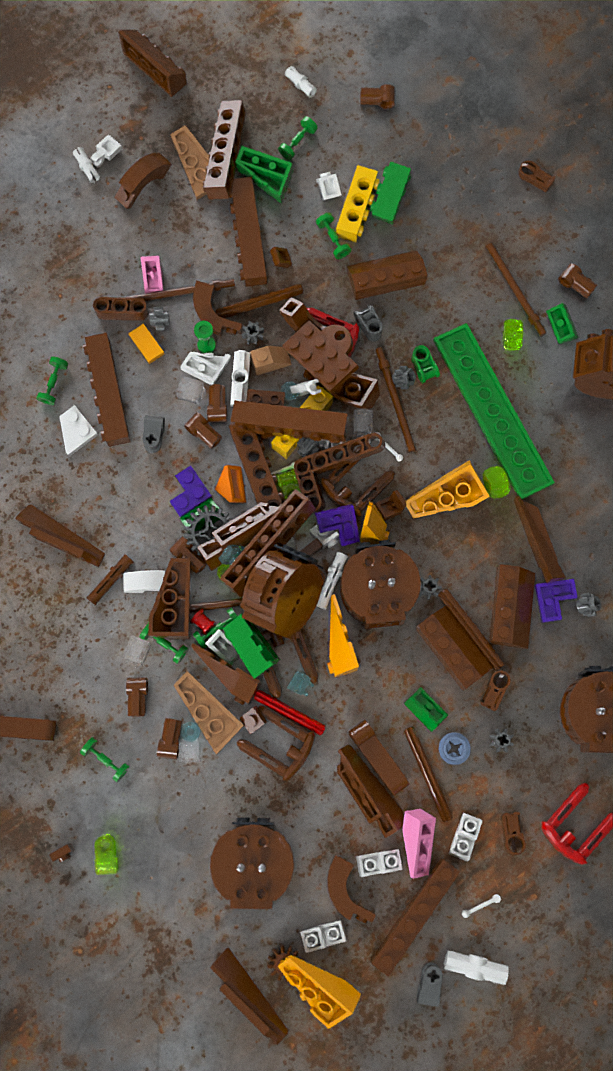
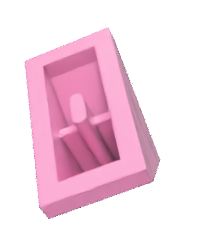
(152, 273)

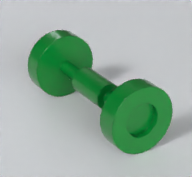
(309, 126)
(325, 221)
(204, 331)
(58, 363)
(200, 640)
(180, 654)
(89, 747)

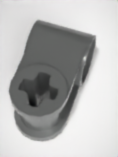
(367, 320)
(153, 430)
(430, 988)

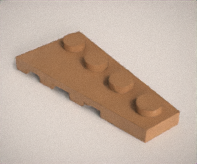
(192, 158)
(211, 716)

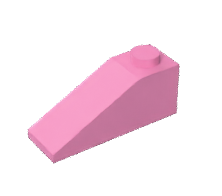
(418, 839)

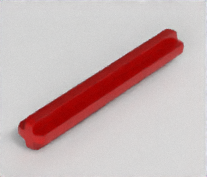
(289, 712)

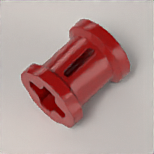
(202, 621)

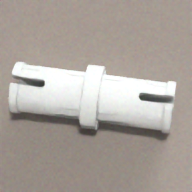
(300, 81)
(86, 165)

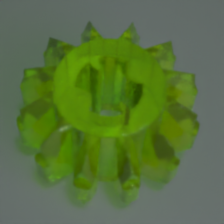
(512, 334)
(496, 482)

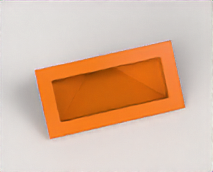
(231, 484)

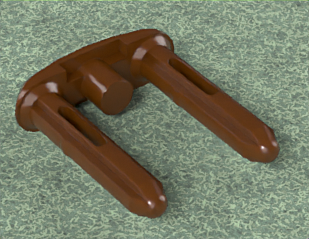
(340, 498)
(307, 663)
(299, 756)

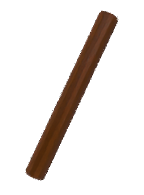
(260, 301)
(471, 629)
(428, 774)

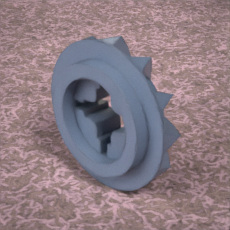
(455, 739)

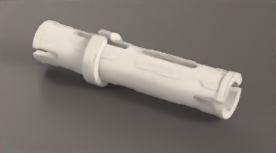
(331, 580)

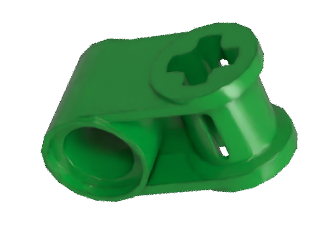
(426, 367)

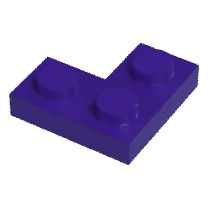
(194, 493)
(343, 520)
(549, 596)

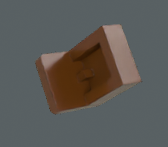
(391, 505)

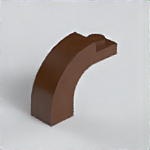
(139, 175)
(202, 300)
(297, 315)
(336, 883)

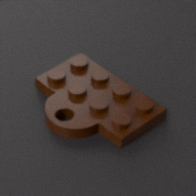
(323, 354)

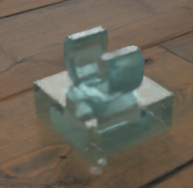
(230, 554)
(299, 683)

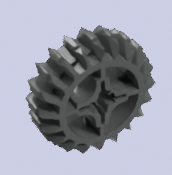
(200, 532)

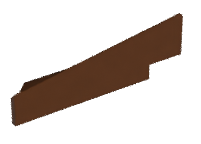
(236, 532)
(56, 535)
(539, 540)
(369, 792)
(247, 997)

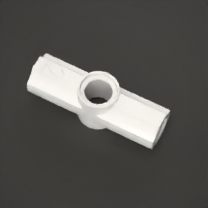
(240, 369)
(476, 967)

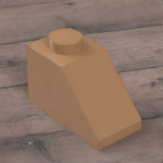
(269, 359)

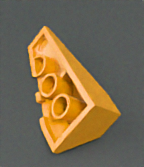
(452, 491)
(374, 526)
(341, 652)
(327, 994)

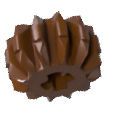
(276, 960)

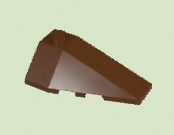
(355, 391)
(172, 605)
(235, 680)

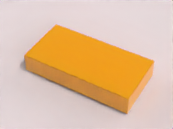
(146, 343)

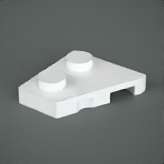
(205, 366)
(75, 430)

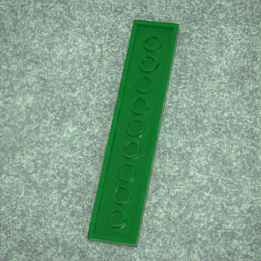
(493, 411)

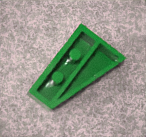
(266, 171)
(391, 192)
(251, 646)

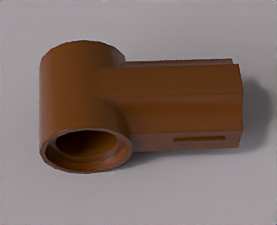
(380, 96)
(573, 278)
(217, 409)
(199, 427)
(182, 550)
(137, 690)
(169, 743)

